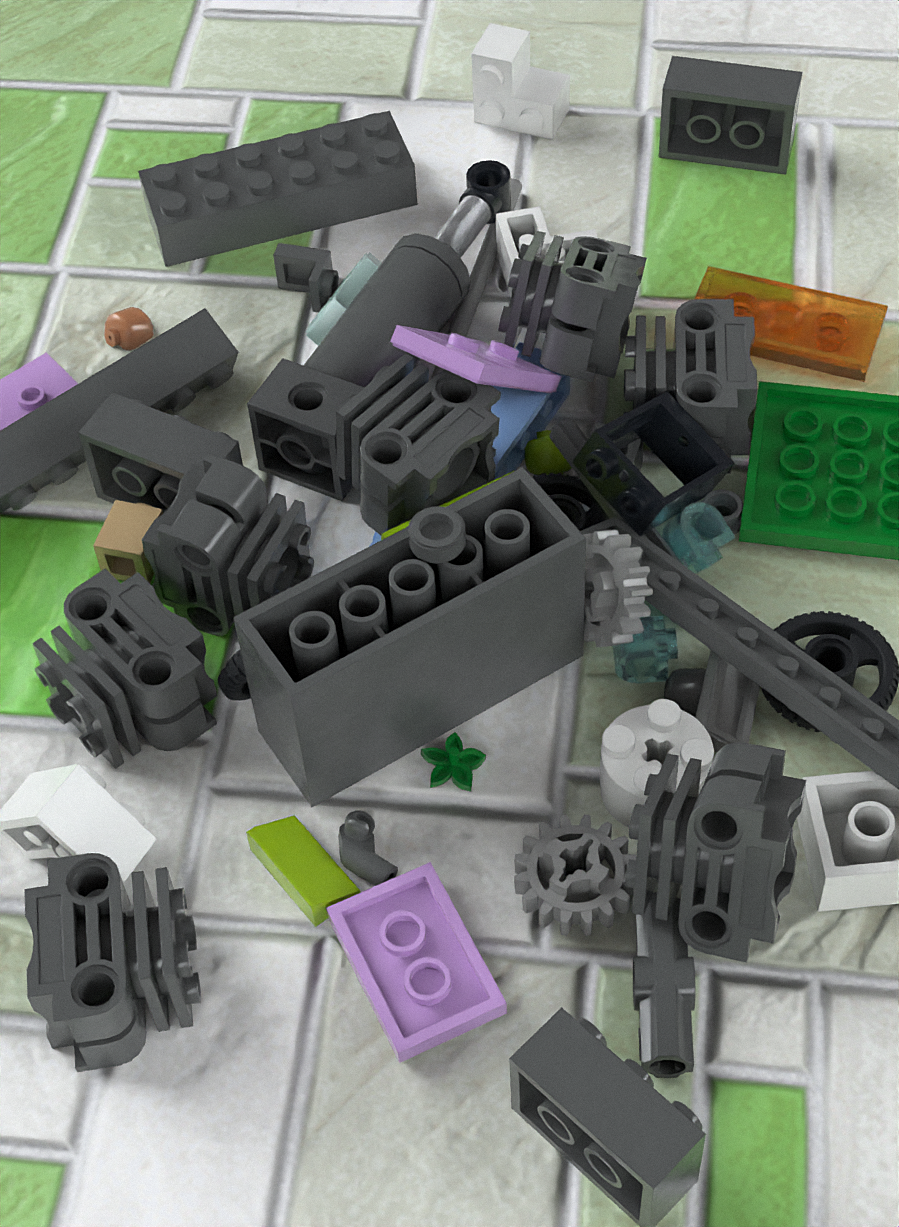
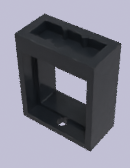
(661, 427)

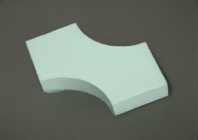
(342, 298)

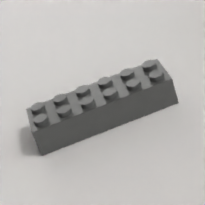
(278, 187)

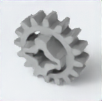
(613, 589)
(582, 895)

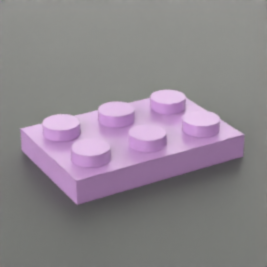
(416, 962)

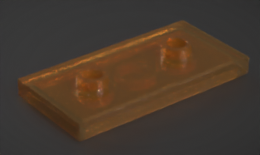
(802, 323)

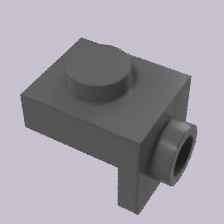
(306, 271)

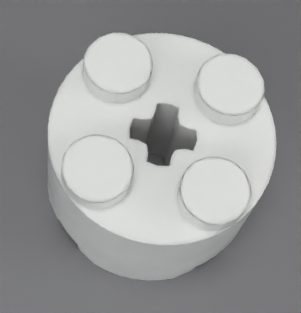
(638, 746)

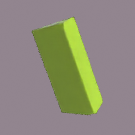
(301, 866)

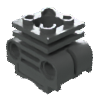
(575, 302)
(703, 372)
(415, 441)
(225, 545)
(126, 670)
(724, 847)
(102, 958)

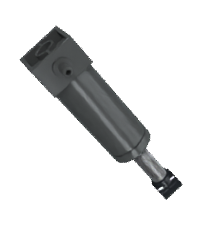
(412, 288)

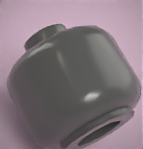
(685, 688)

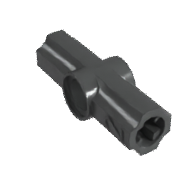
(663, 993)

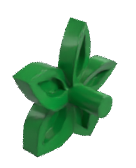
(453, 763)

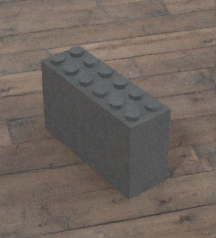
(409, 648)

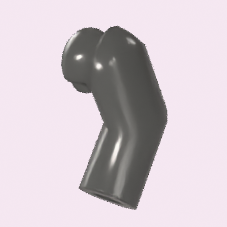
(358, 849)

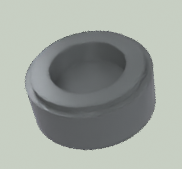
(437, 534)

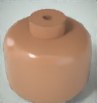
(128, 328)

